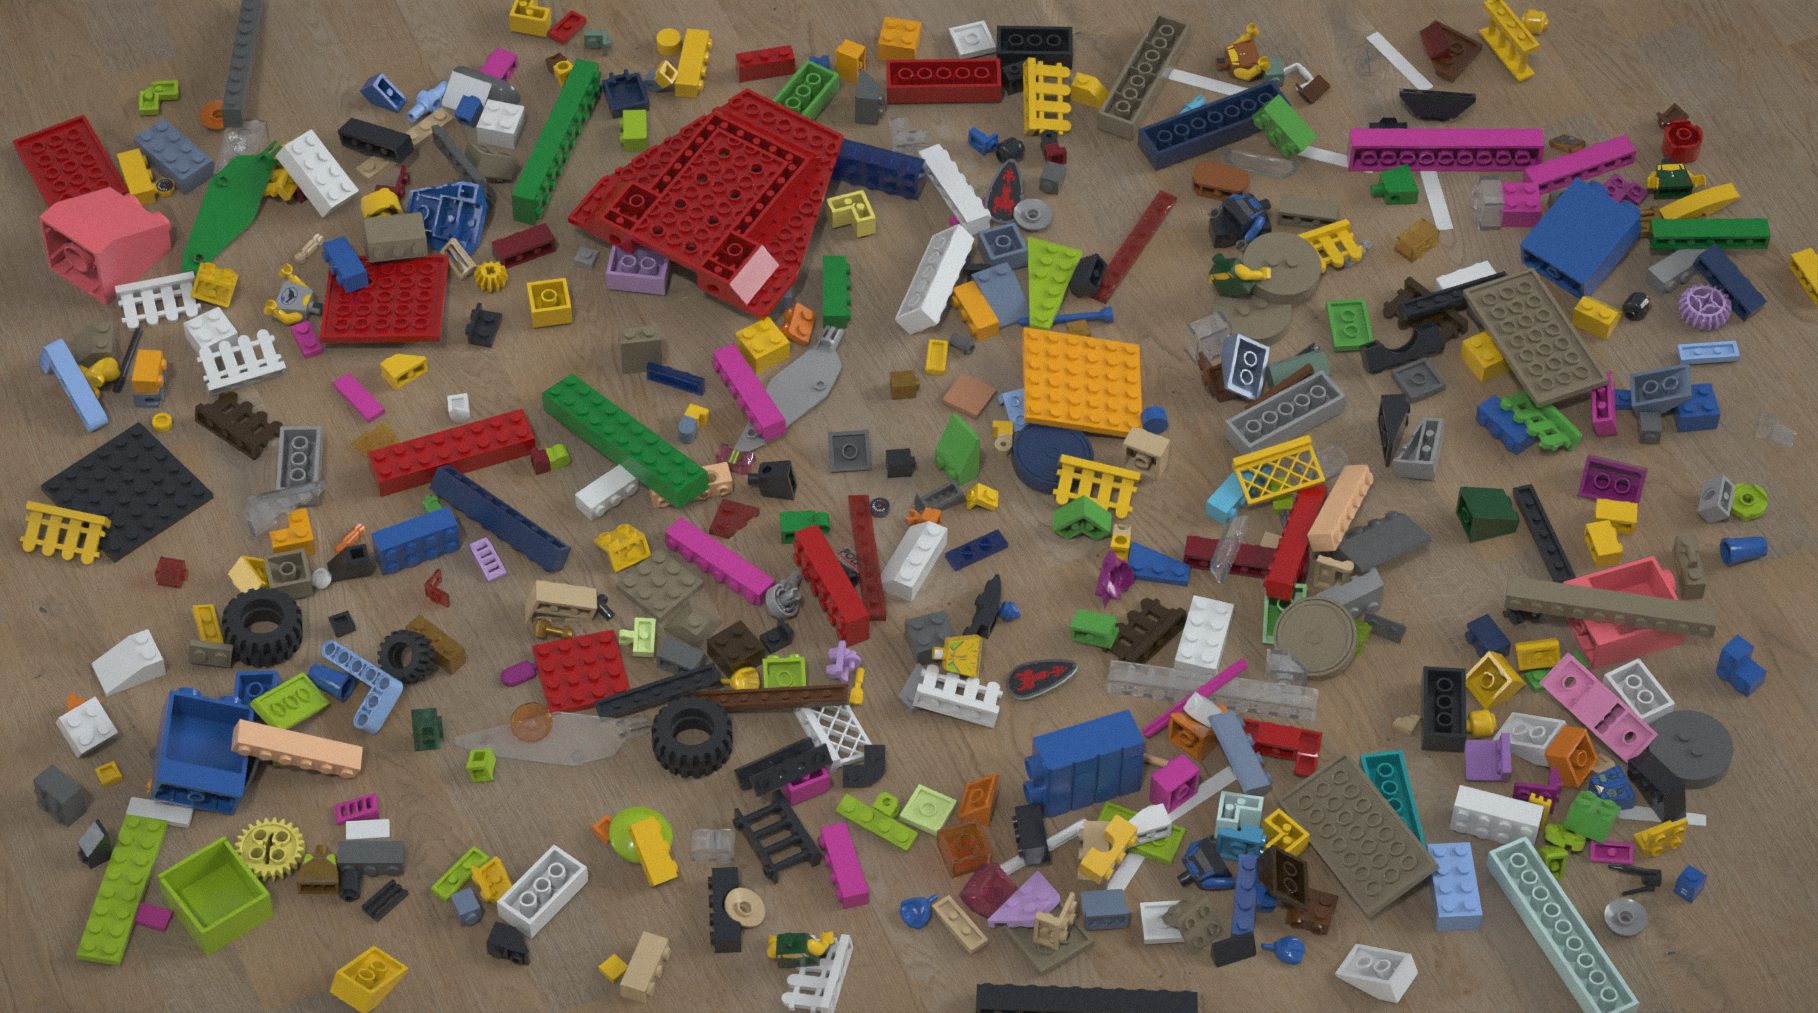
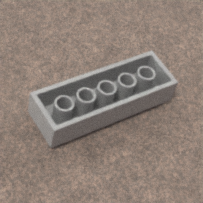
(1285, 414)

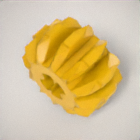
(490, 276)

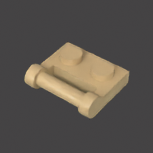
(1327, 569)

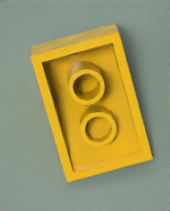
(367, 979)

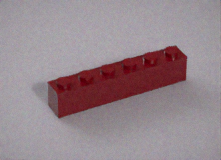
(1249, 560)

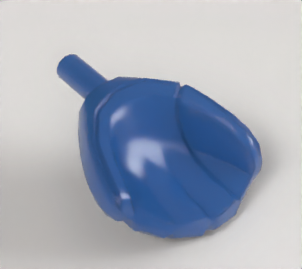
(916, 911)
(1287, 949)

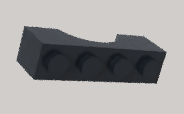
(1424, 340)
(726, 930)

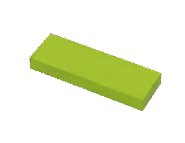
(459, 874)

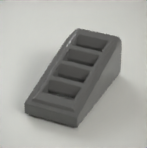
(946, 489)

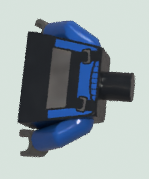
(1244, 215)
(1205, 866)

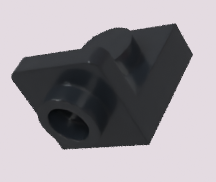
(970, 268)
(777, 637)

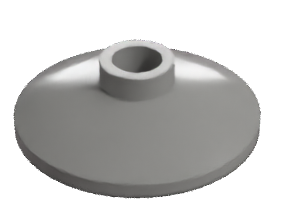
(1032, 214)
(1626, 910)

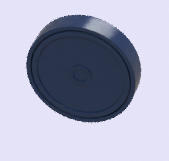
(1038, 452)

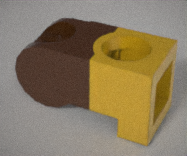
(559, 67)

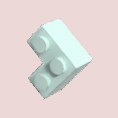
(1238, 810)

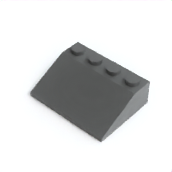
(1380, 541)

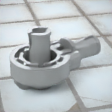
(784, 597)

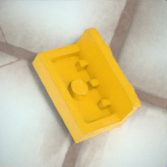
(492, 879)

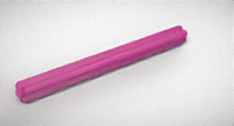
(1205, 690)

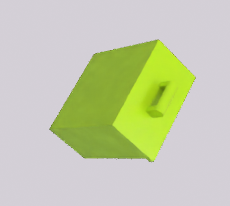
(215, 895)

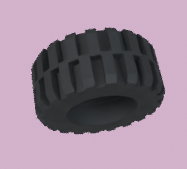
(262, 606)
(692, 714)

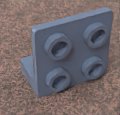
(1104, 909)

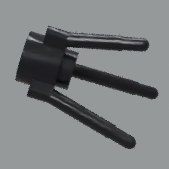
(1650, 877)

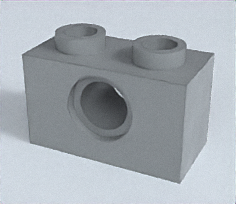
(1716, 499)

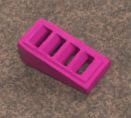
(361, 802)

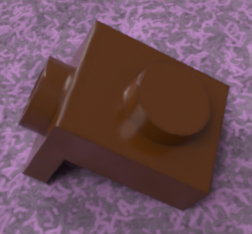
(1670, 115)

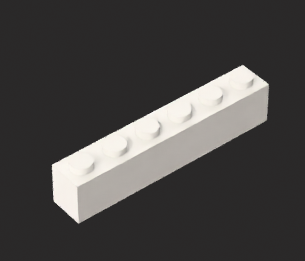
(955, 190)

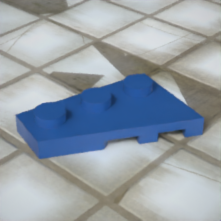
(1157, 567)

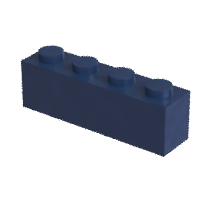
(1725, 275)

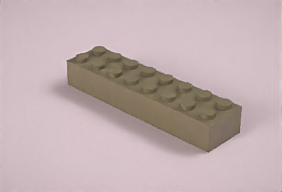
(1144, 76)

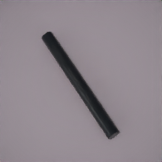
(127, 360)

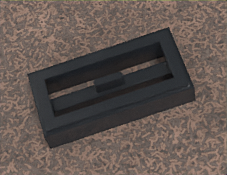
(382, 897)

